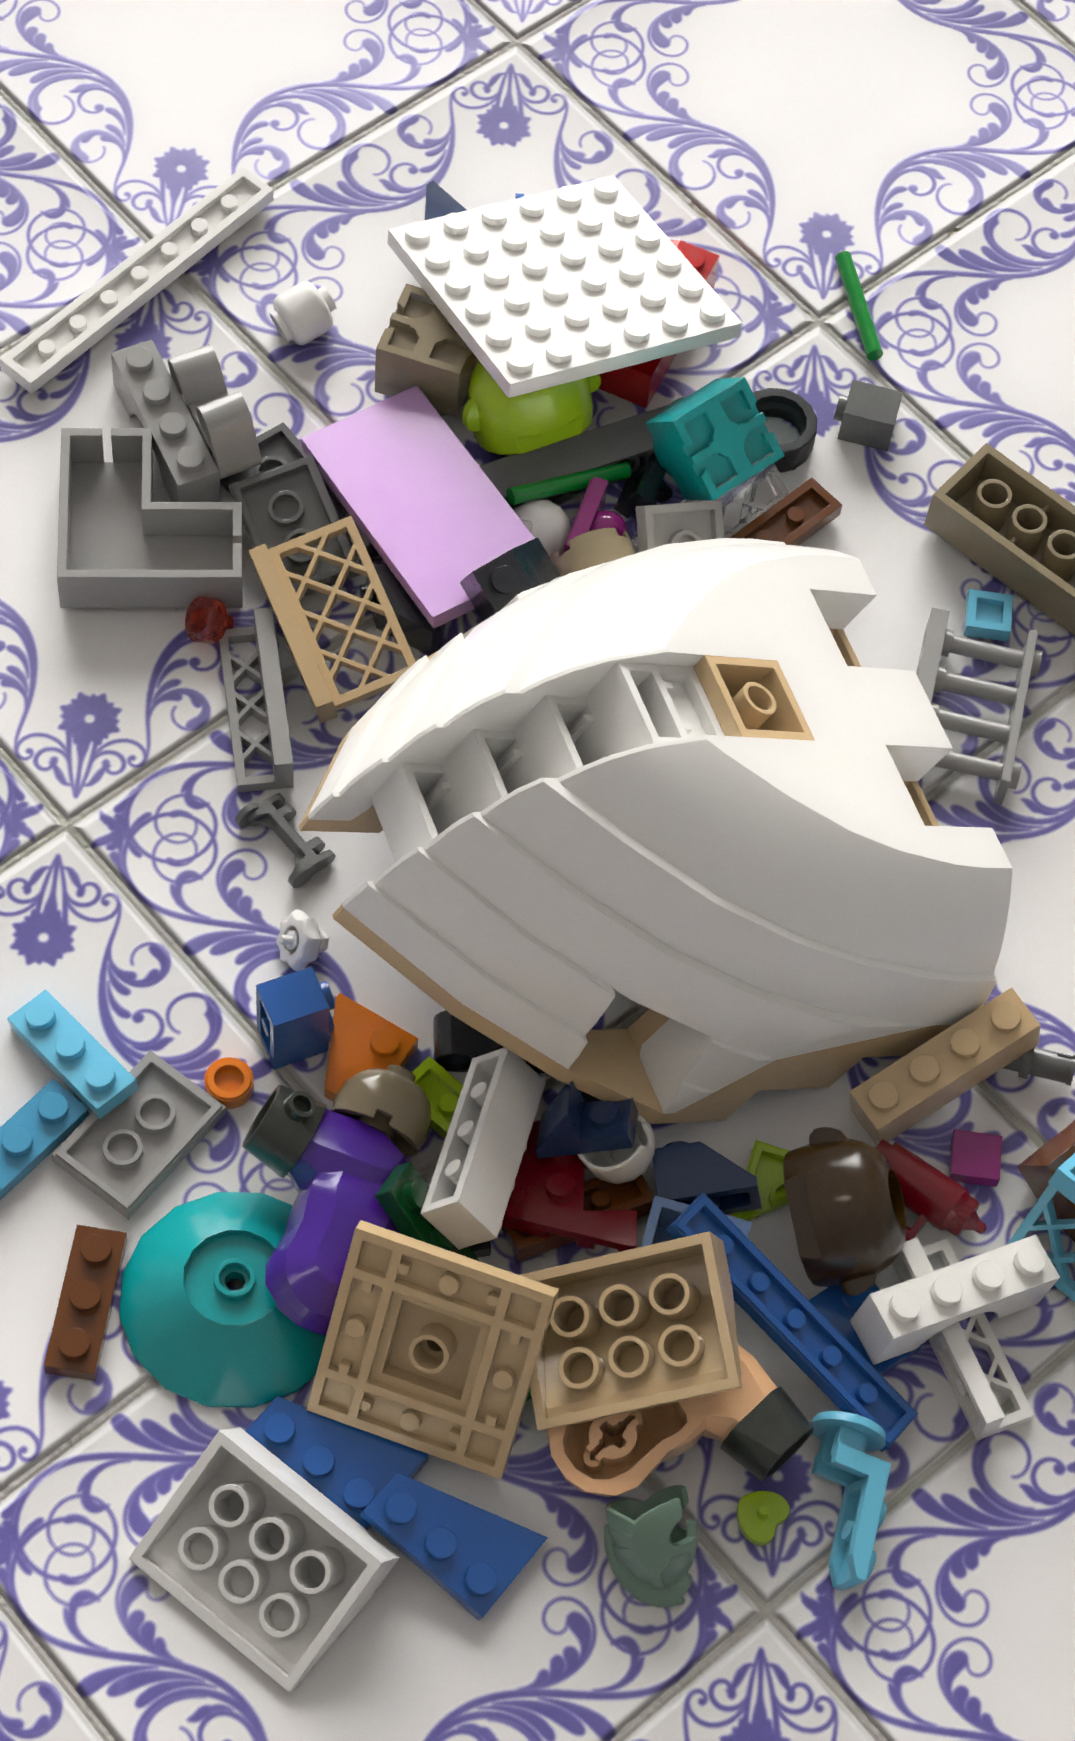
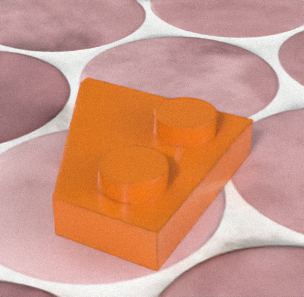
(363, 1042)

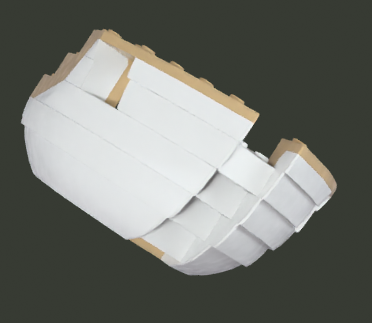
(676, 801)

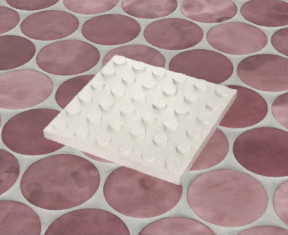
(562, 285)

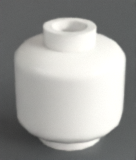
(303, 313)

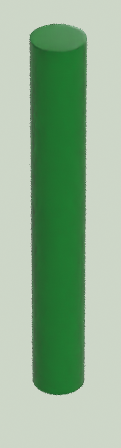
(858, 305)
(566, 483)

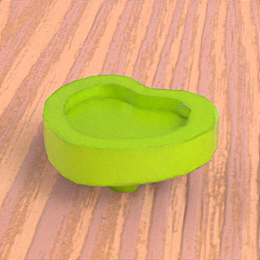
(760, 1515)

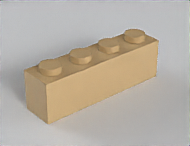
(945, 1067)

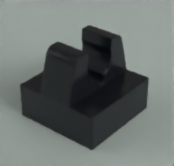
(643, 489)

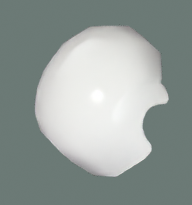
(548, 521)
(624, 1164)

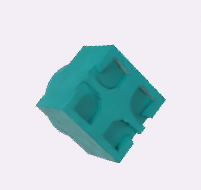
(713, 439)

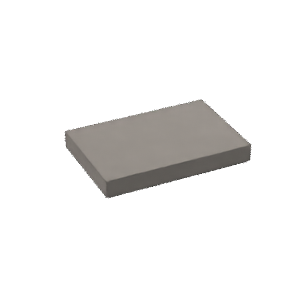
(140, 1139)

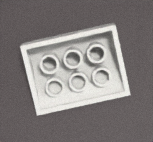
(263, 1557)

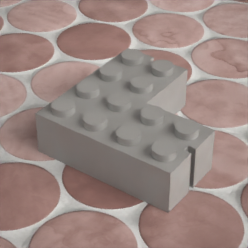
(136, 551)

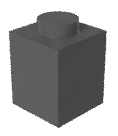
(868, 415)

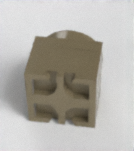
(423, 352)

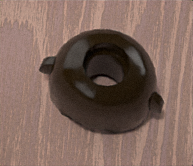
(844, 1210)

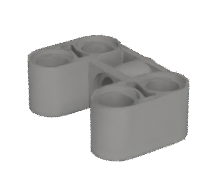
(220, 417)

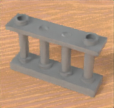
(934, 678)

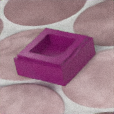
(975, 1158)

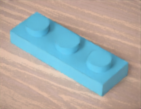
(73, 1054)

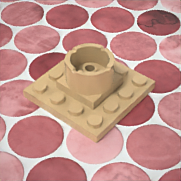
(431, 1349)

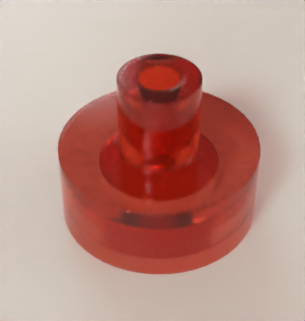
(207, 620)

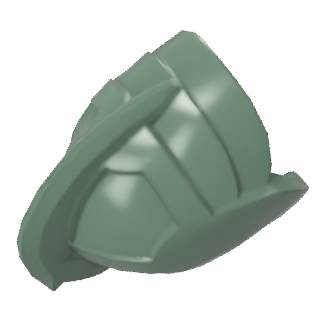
(650, 1547)

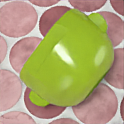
(526, 420)

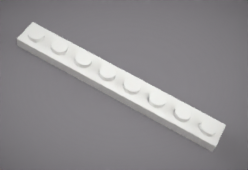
(136, 280)

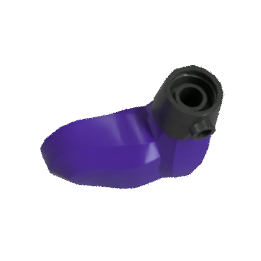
(337, 1172)

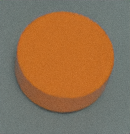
(229, 1082)

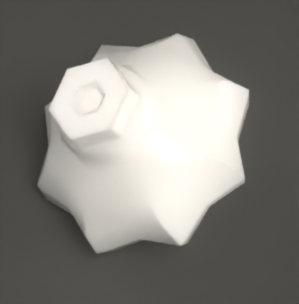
(300, 940)

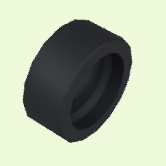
(797, 411)

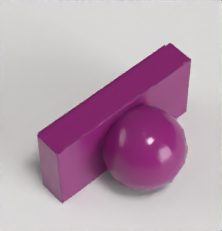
(591, 512)

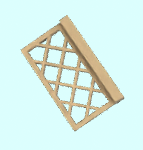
(296, 628)

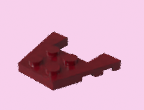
(551, 1200)

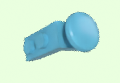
(865, 1478)

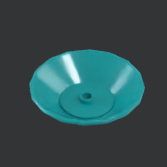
(197, 1332)

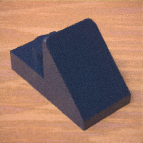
(580, 1127)

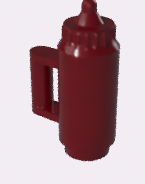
(931, 1194)

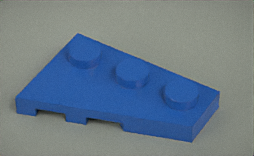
(332, 1456)
(452, 1541)

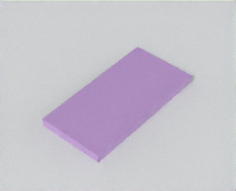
(417, 498)

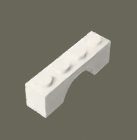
(917, 1309)

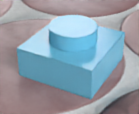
(988, 615)

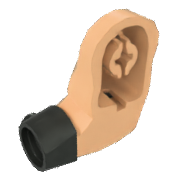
(618, 1452)

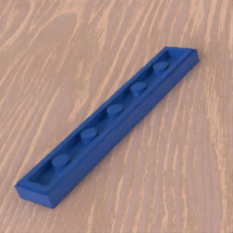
(798, 1325)

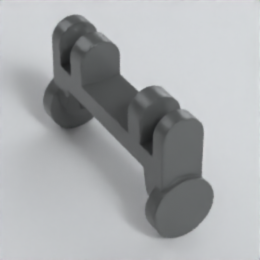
(306, 853)

